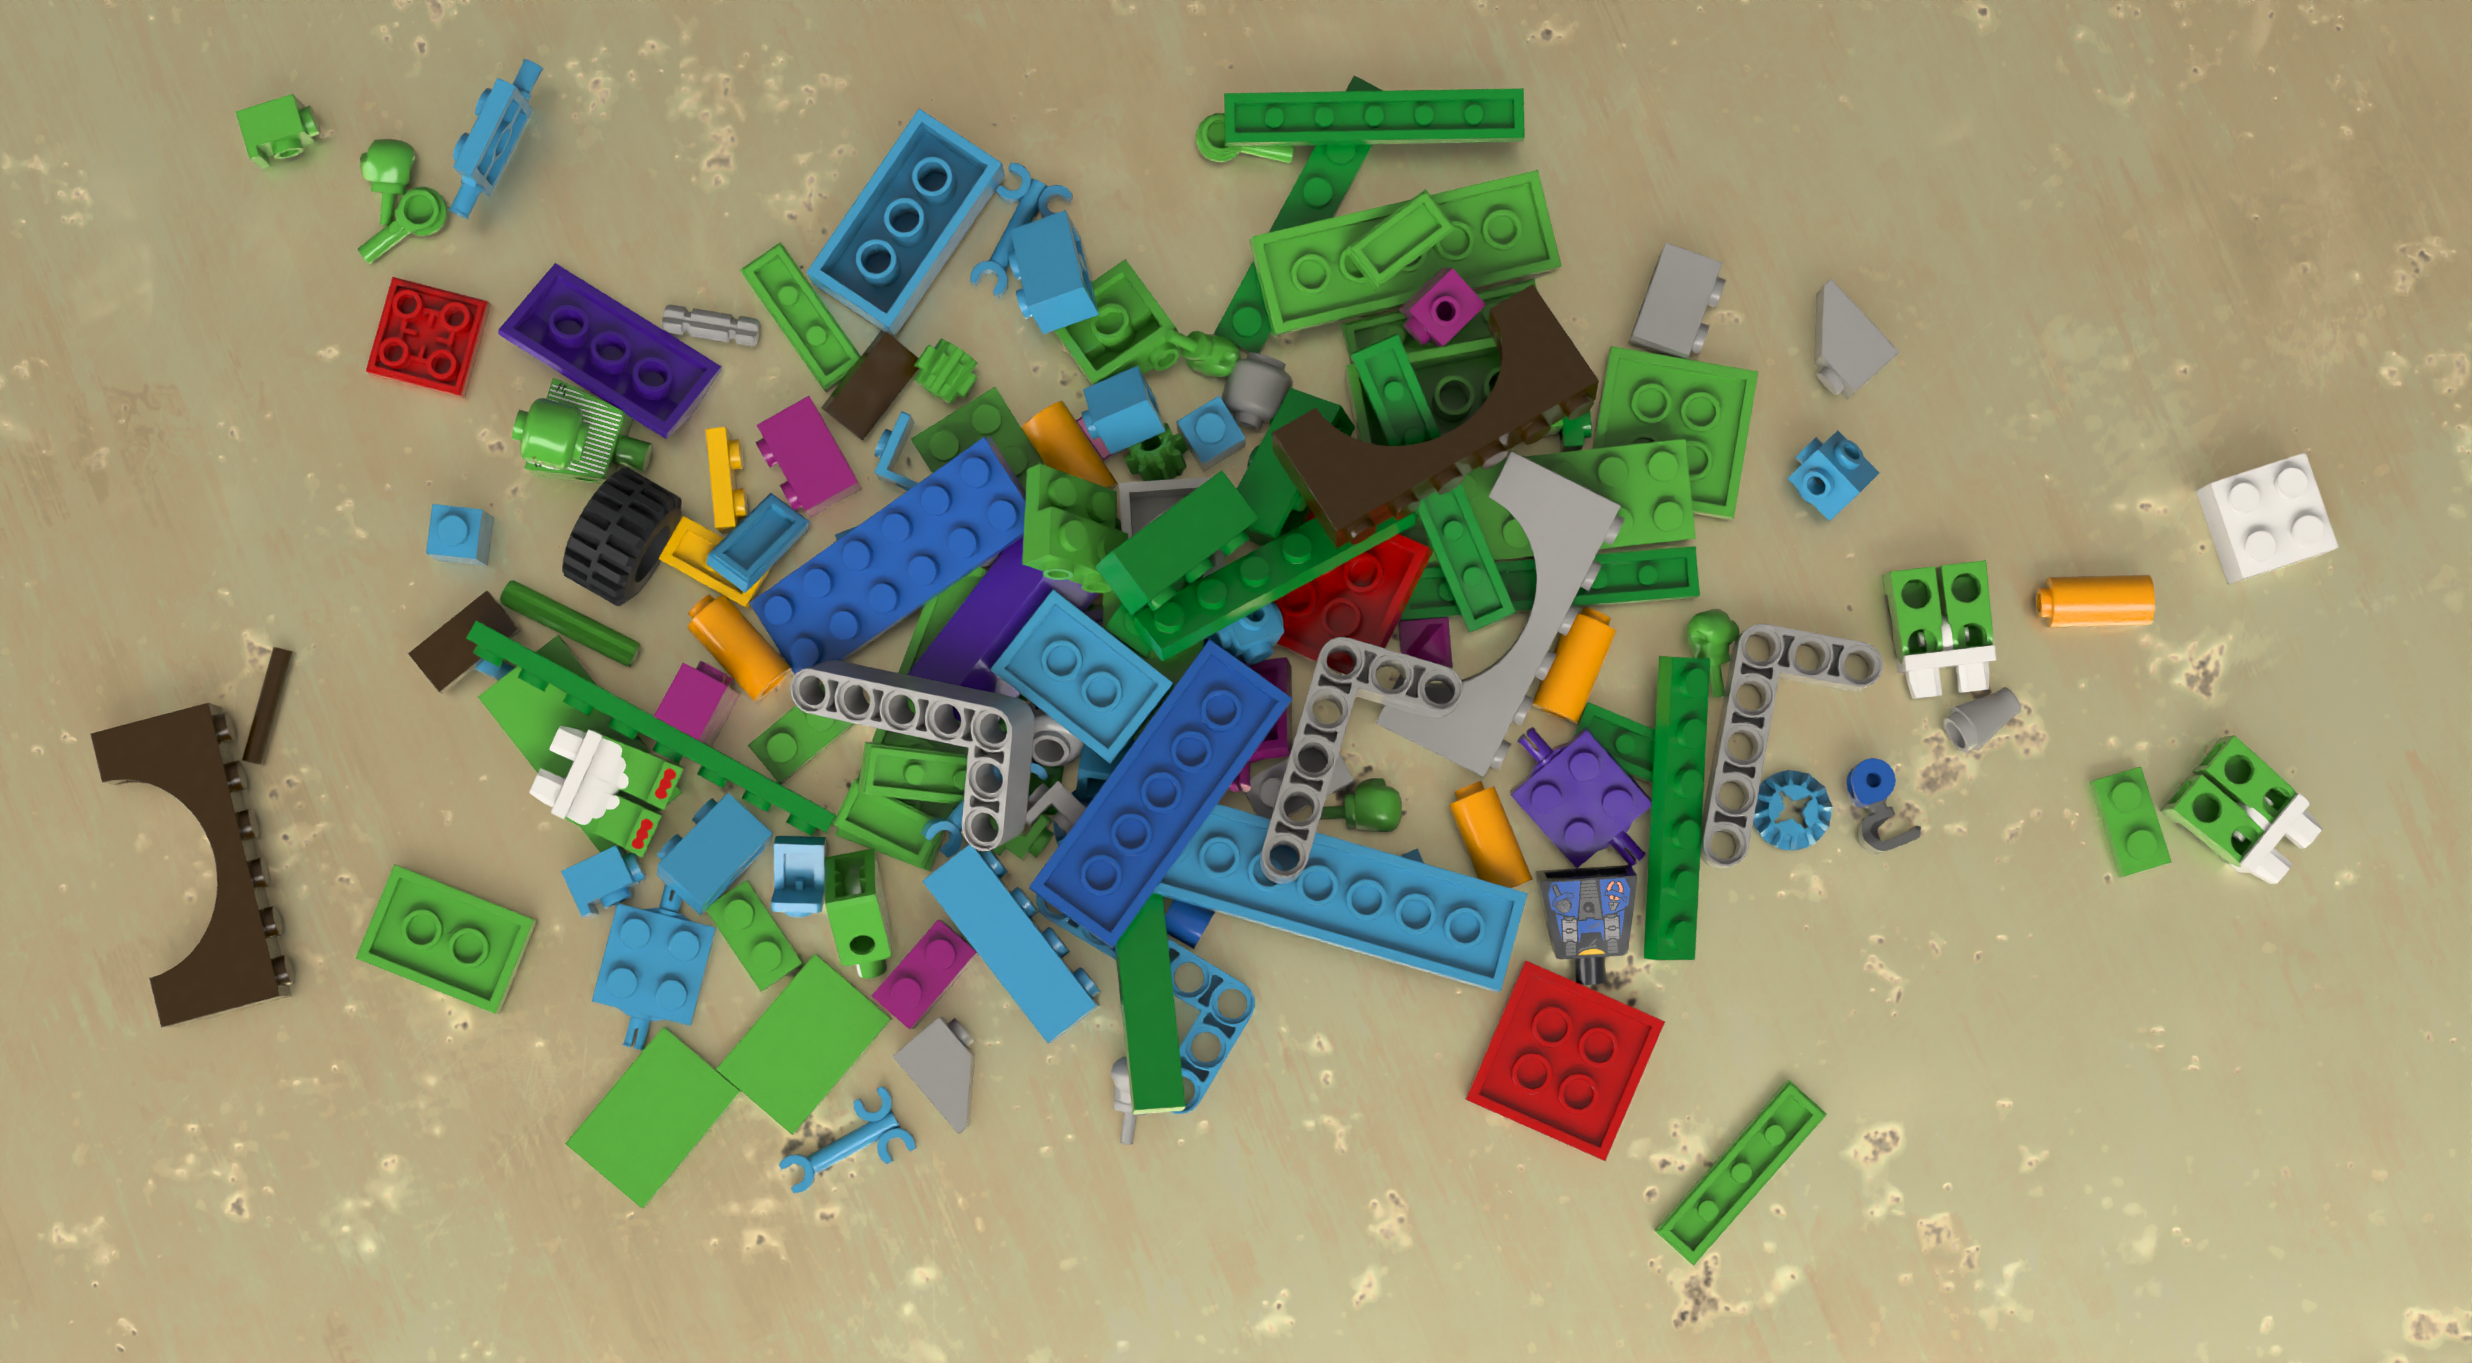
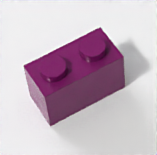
(808, 457)
(698, 702)
(925, 974)

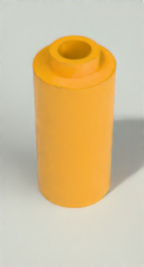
(1066, 446)
(2096, 601)
(737, 646)
(1575, 666)
(1489, 836)

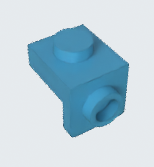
(799, 875)

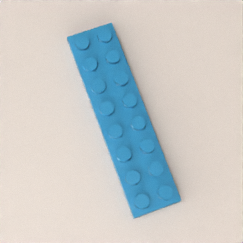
(1352, 899)

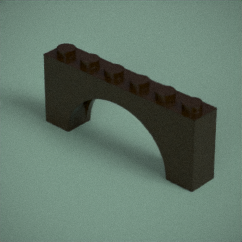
(1362, 484)
(239, 954)

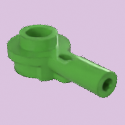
(1211, 143)
(419, 212)

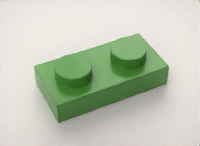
(796, 741)
(2130, 822)
(754, 935)

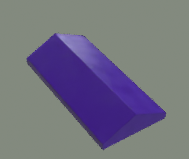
(611, 351)
(990, 623)

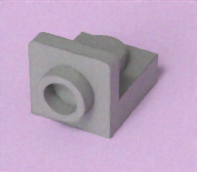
(1058, 797)

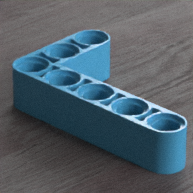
(1203, 999)

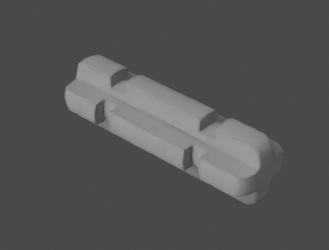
(711, 325)

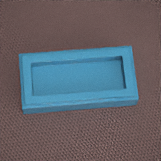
(757, 542)

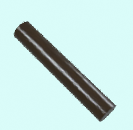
(267, 705)

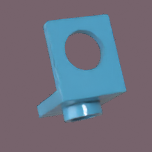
(889, 450)

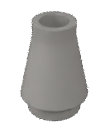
(1979, 720)

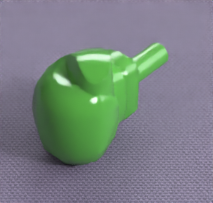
(389, 169)
(1206, 353)
(1709, 637)
(1370, 808)

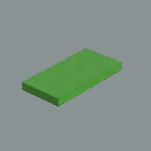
(535, 716)

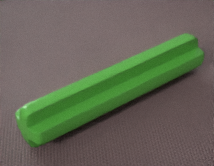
(570, 623)

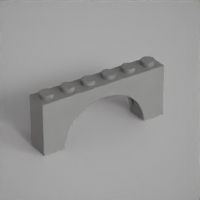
(1565, 533)

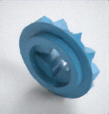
(1815, 814)

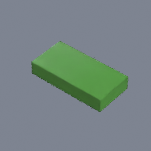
(1399, 239)
(887, 824)

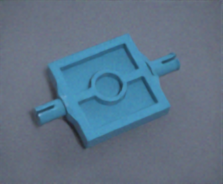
(488, 147)
(653, 965)

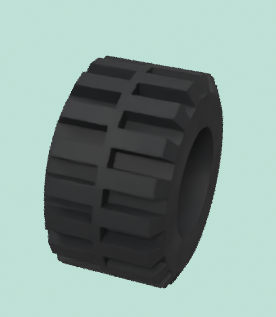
(621, 536)

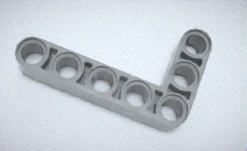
(935, 721)
(1757, 723)
(1329, 737)

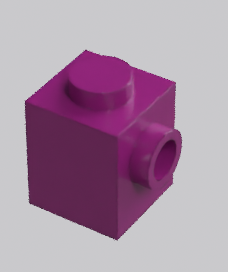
(1440, 308)

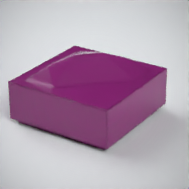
(1427, 640)

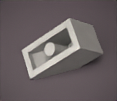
(1846, 343)
(942, 1068)

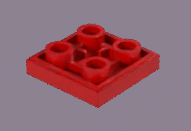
(428, 337)

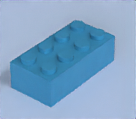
(906, 223)
(1012, 943)

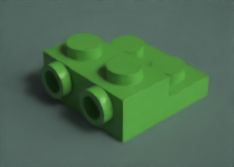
(1124, 333)
(1069, 527)

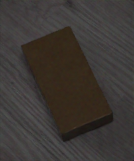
(871, 385)
(448, 654)

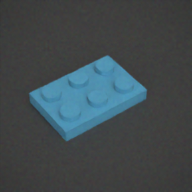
(1082, 677)

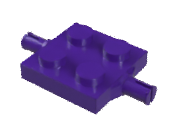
(1581, 797)

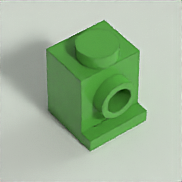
(277, 129)

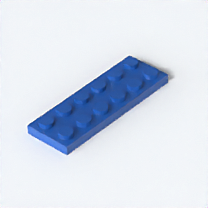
(896, 559)
(1160, 794)

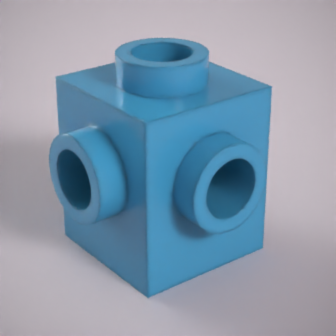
(1832, 474)
(1252, 636)

